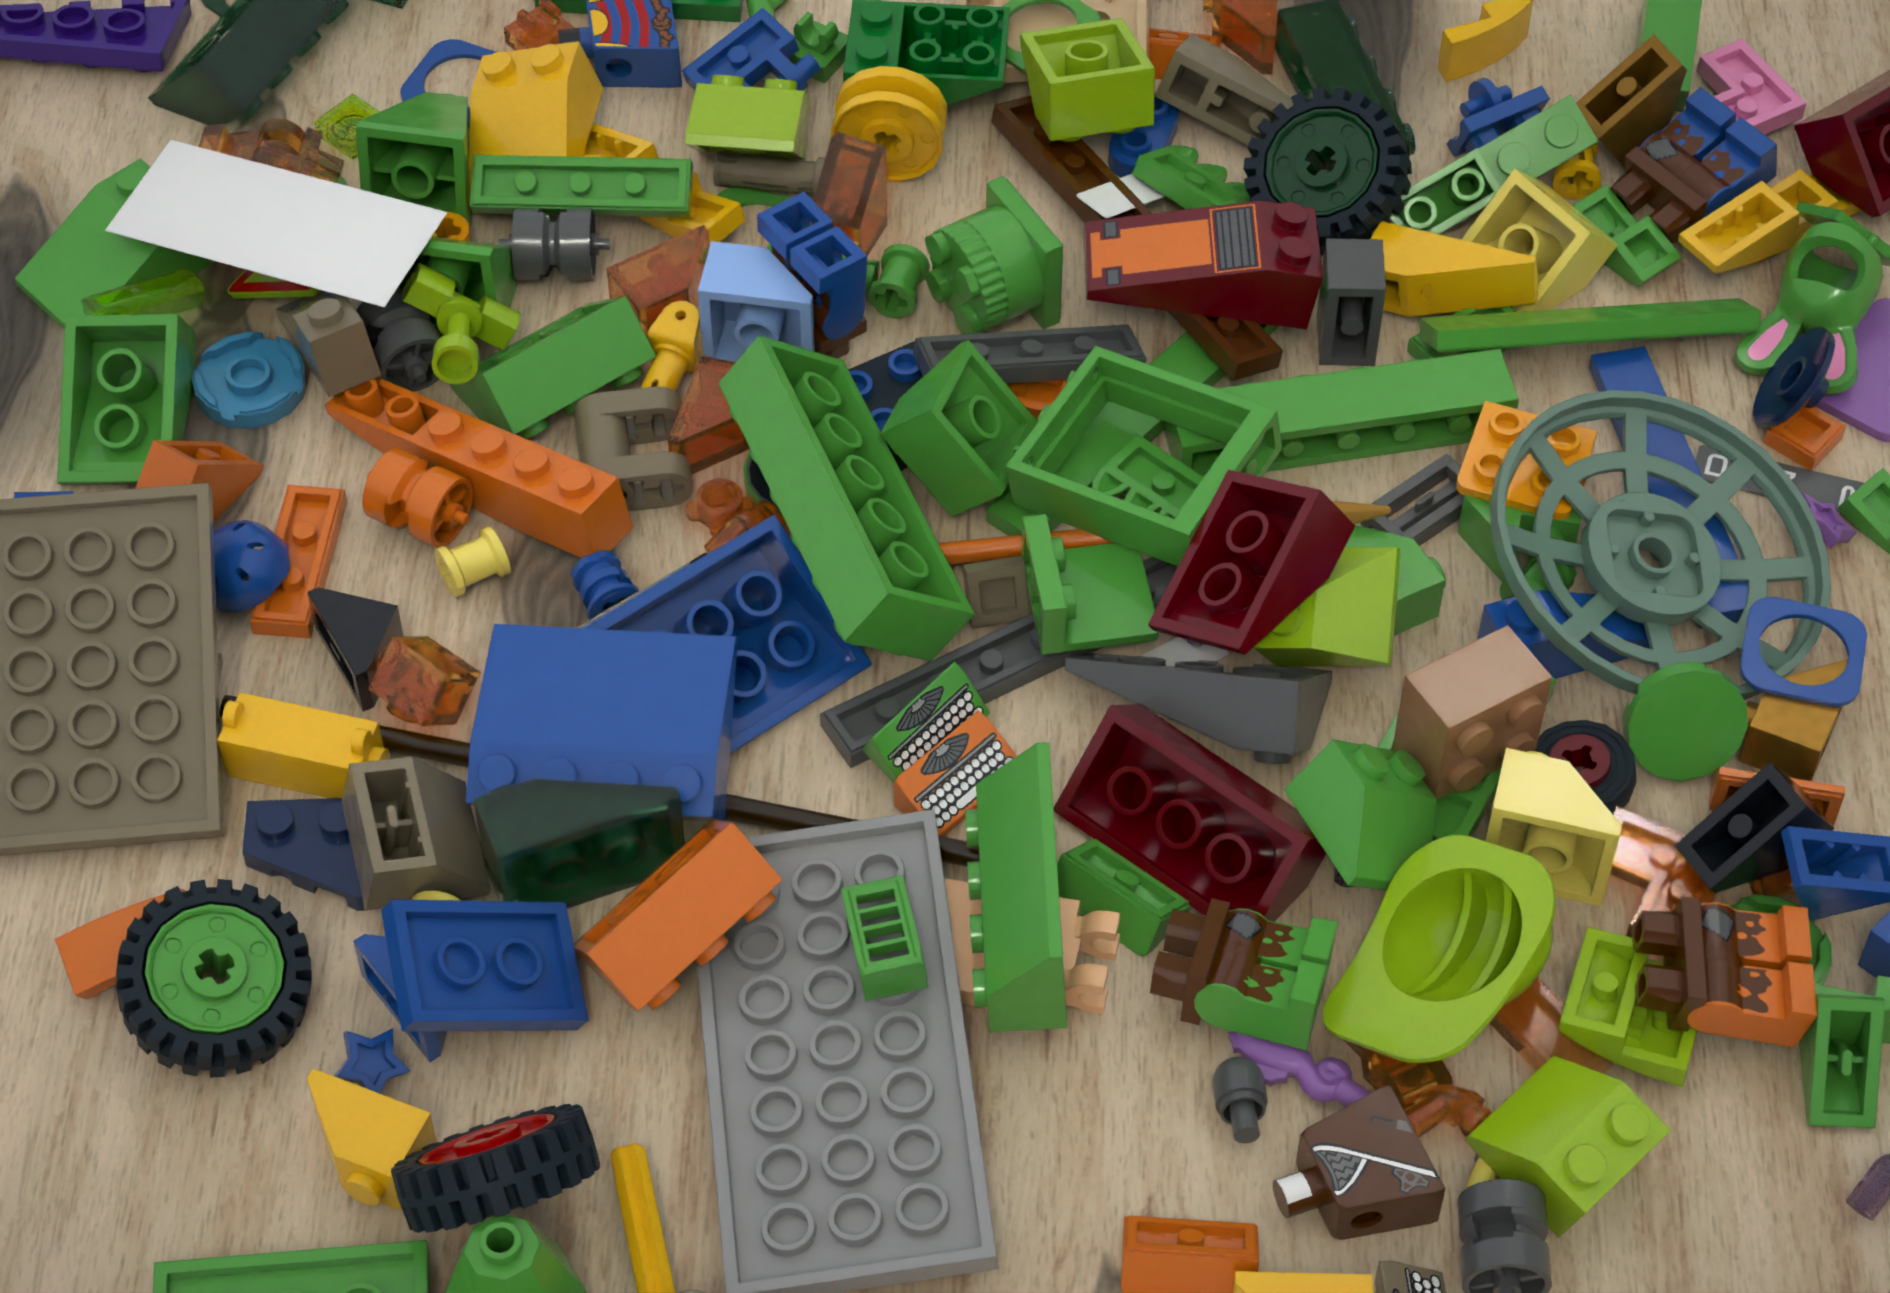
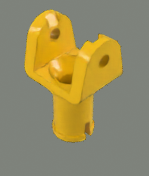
(675, 345)

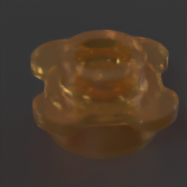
(712, 497)

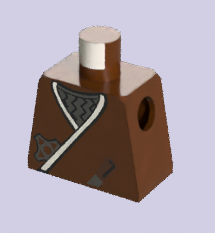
(1363, 1171)

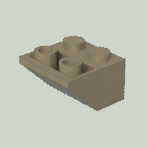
(411, 832)

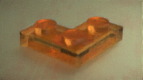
(1652, 862)

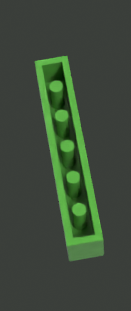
(1366, 410)

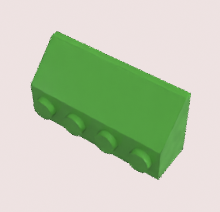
(1019, 897)

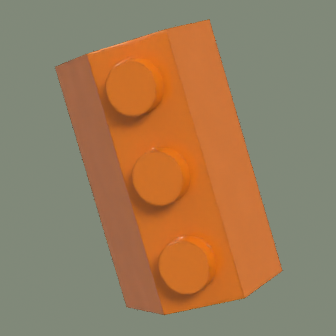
(679, 915)

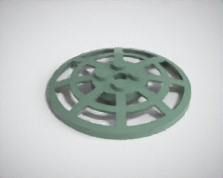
(1664, 528)

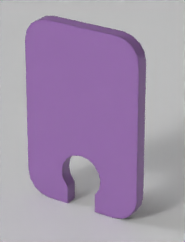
(1868, 400)

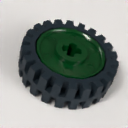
(1336, 134)

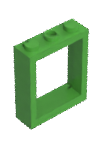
(1106, 376)

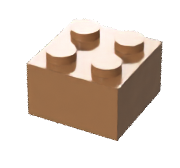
(1471, 708)

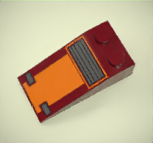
(1210, 261)

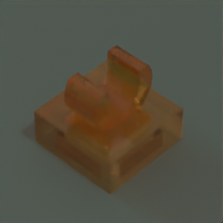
(536, 27)

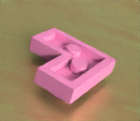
(1750, 87)

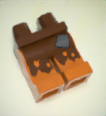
(1729, 970)

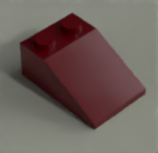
(1251, 562)

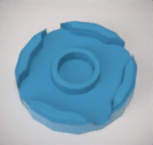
(249, 380)

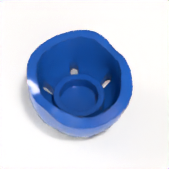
(238, 558)

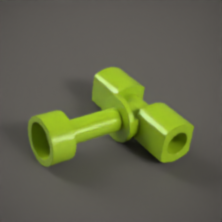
(459, 320)

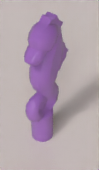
(1323, 1082)

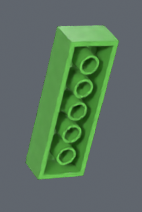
(845, 500)

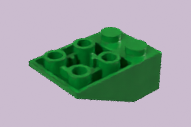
(949, 44)

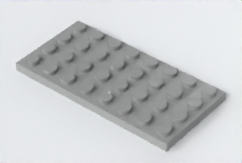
(837, 1116)

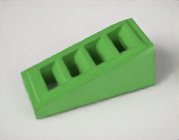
(891, 974)

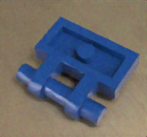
(753, 52)

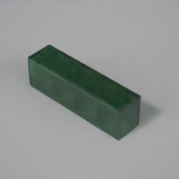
(1324, 50)

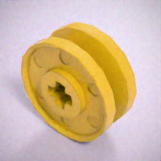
(896, 112)

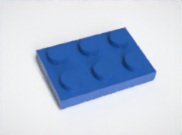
(483, 966)

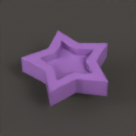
(1830, 523)

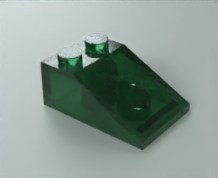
(575, 838)

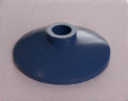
(1795, 378)

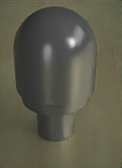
(1240, 1096)

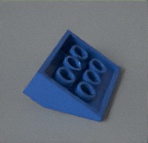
(767, 599)
(606, 712)

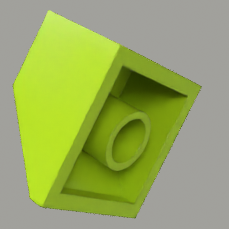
(1088, 79)
(749, 119)
(1568, 1136)

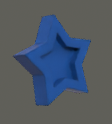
(370, 1060)

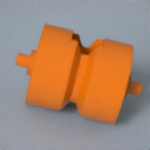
(406, 494)

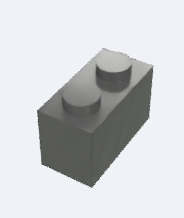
(1351, 302)

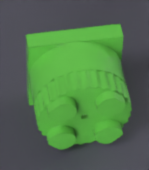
(997, 264)

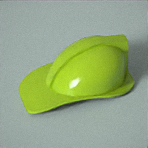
(1446, 950)

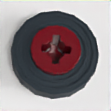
(1602, 751)

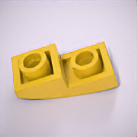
(1483, 42)

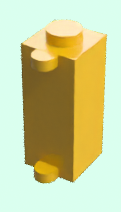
(295, 745)

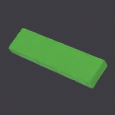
(603, 183)

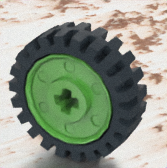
(193, 1017)

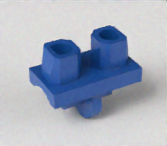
(1492, 113)

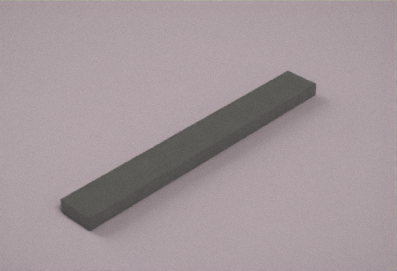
(992, 664)

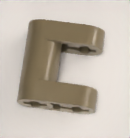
(606, 439)

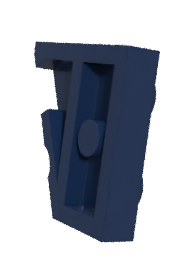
(303, 843)

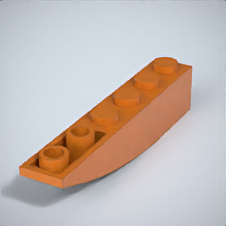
(510, 475)

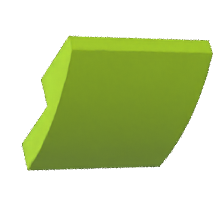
(1605, 1017)

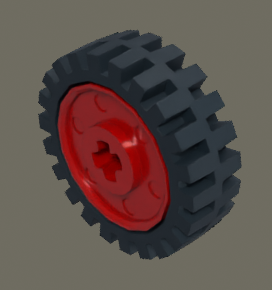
(495, 1168)

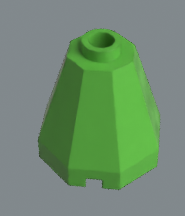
(512, 1257)

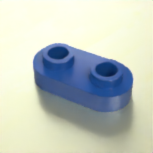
(1127, 147)

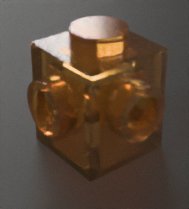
(423, 681)

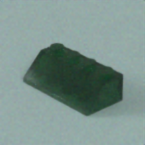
(242, 57)

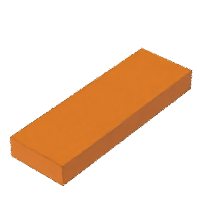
(310, 527)

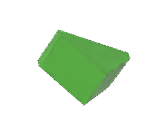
(1843, 1061)

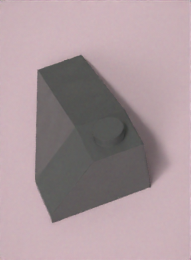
(1251, 709)

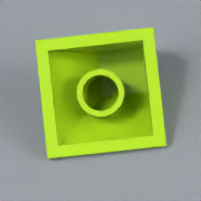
(1345, 618)

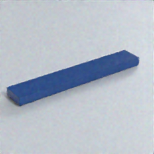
(1634, 371)

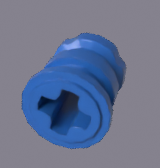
(601, 582)

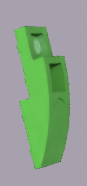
(1474, 179)

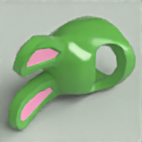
(1818, 296)

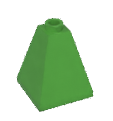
(418, 152)

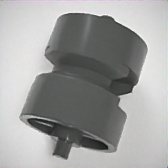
(564, 244)
(401, 342)
(1504, 1238)

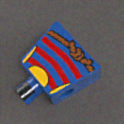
(630, 43)

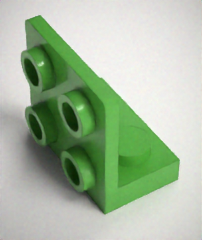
(1084, 593)

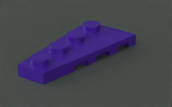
(77, 34)

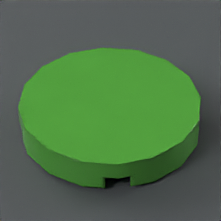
(1685, 721)

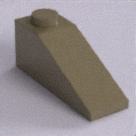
(1219, 89)
(331, 340)

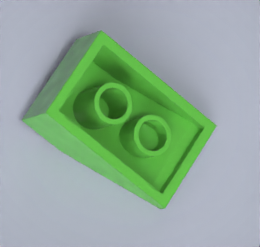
(88, 260)
(120, 391)

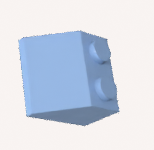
(750, 295)

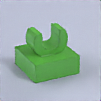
(822, 42)

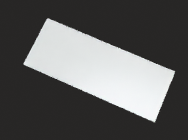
(277, 222)

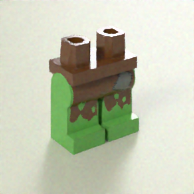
(1246, 972)

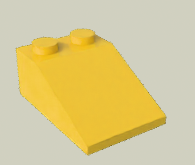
(533, 103)

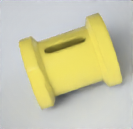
(472, 561)

